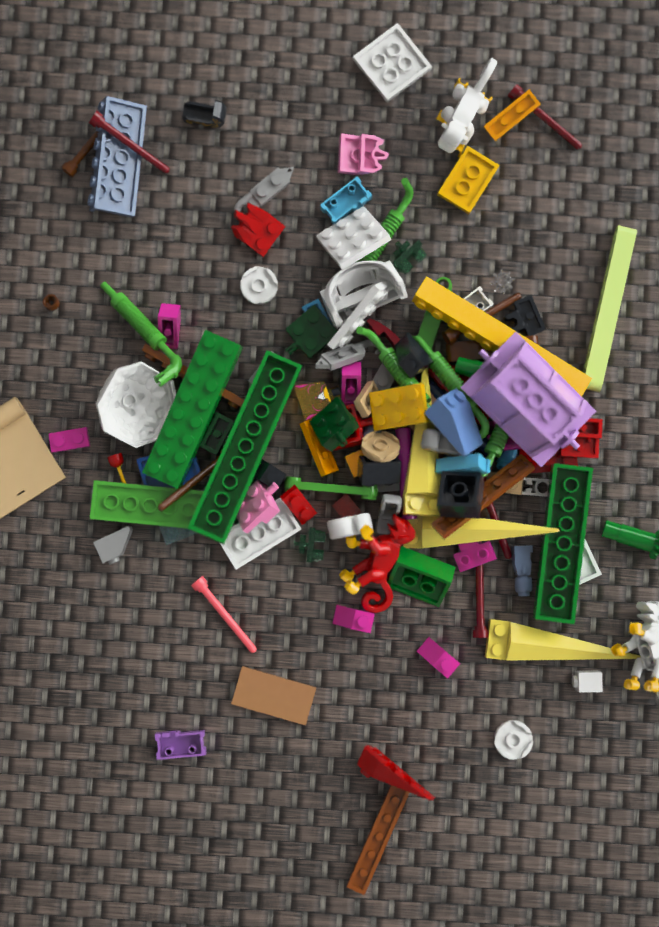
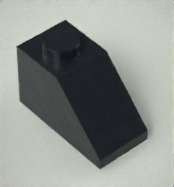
(411, 356)
(268, 474)

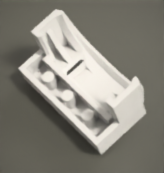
(356, 275)

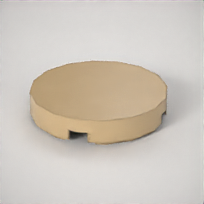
(380, 446)

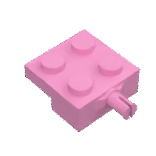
(258, 506)

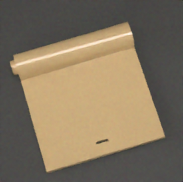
(24, 459)

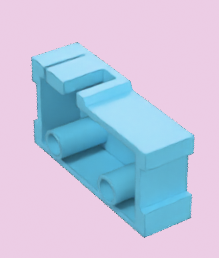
(346, 200)
(469, 463)

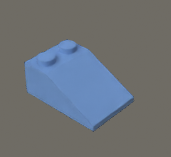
(456, 421)

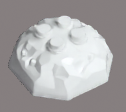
(134, 405)

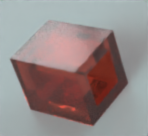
(346, 507)

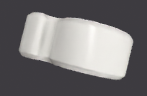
(348, 525)

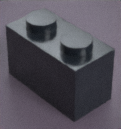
(375, 473)

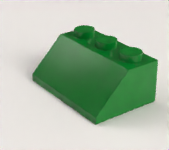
(421, 576)

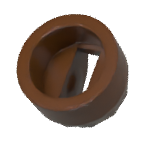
(47, 299)

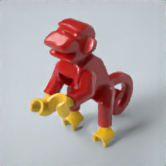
(381, 559)

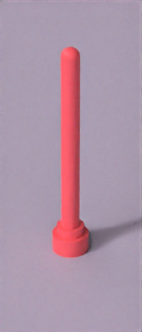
(201, 586)

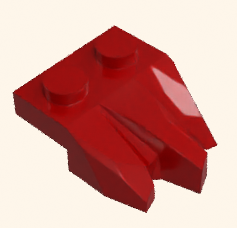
(257, 228)

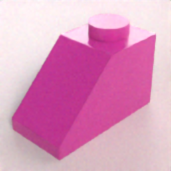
(169, 323)
(351, 382)
(353, 618)
(438, 657)

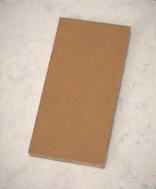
(273, 695)

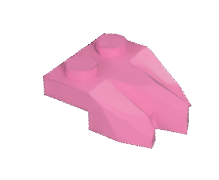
(360, 154)

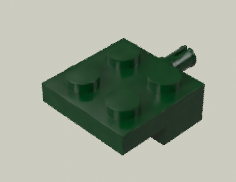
(310, 333)
(334, 424)
(217, 433)

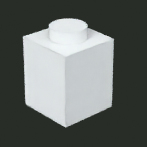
(587, 681)

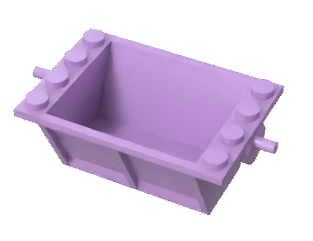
(528, 399)

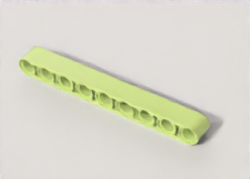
(609, 306)

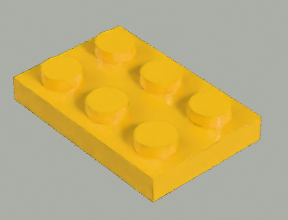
(468, 180)
(398, 407)

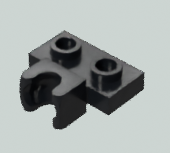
(526, 317)

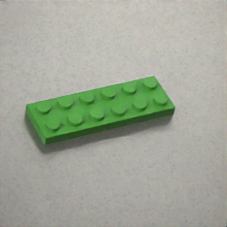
(140, 504)

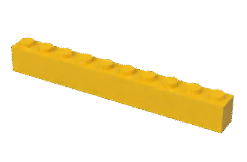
(484, 328)

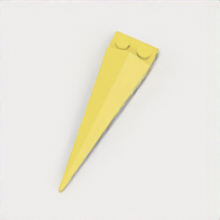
(421, 481)
(472, 531)
(521, 642)

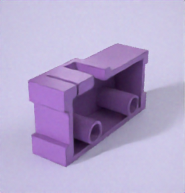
(180, 744)

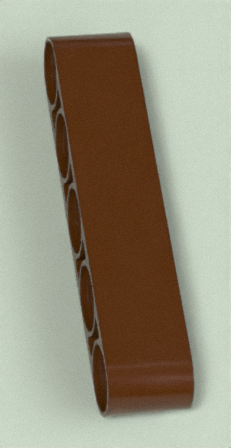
(471, 350)

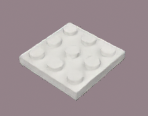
(392, 62)
(353, 237)

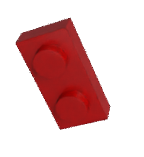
(298, 504)

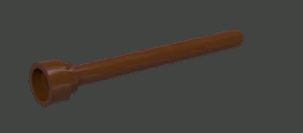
(71, 166)
(450, 335)
(188, 485)

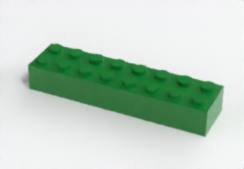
(192, 409)
(563, 550)

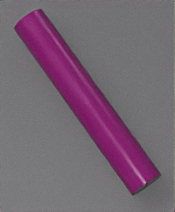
(405, 443)

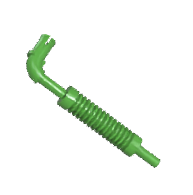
(148, 332)

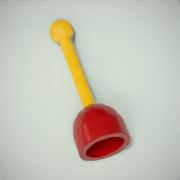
(116, 461)

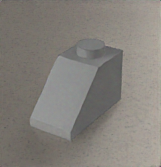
(113, 545)

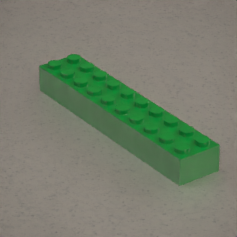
(245, 447)

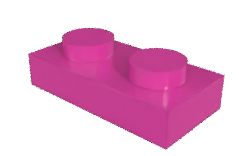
(69, 440)

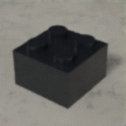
(460, 494)

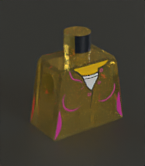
(315, 397)

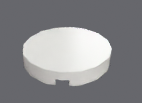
(259, 285)
(513, 739)

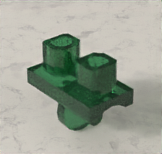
(402, 261)
(312, 554)

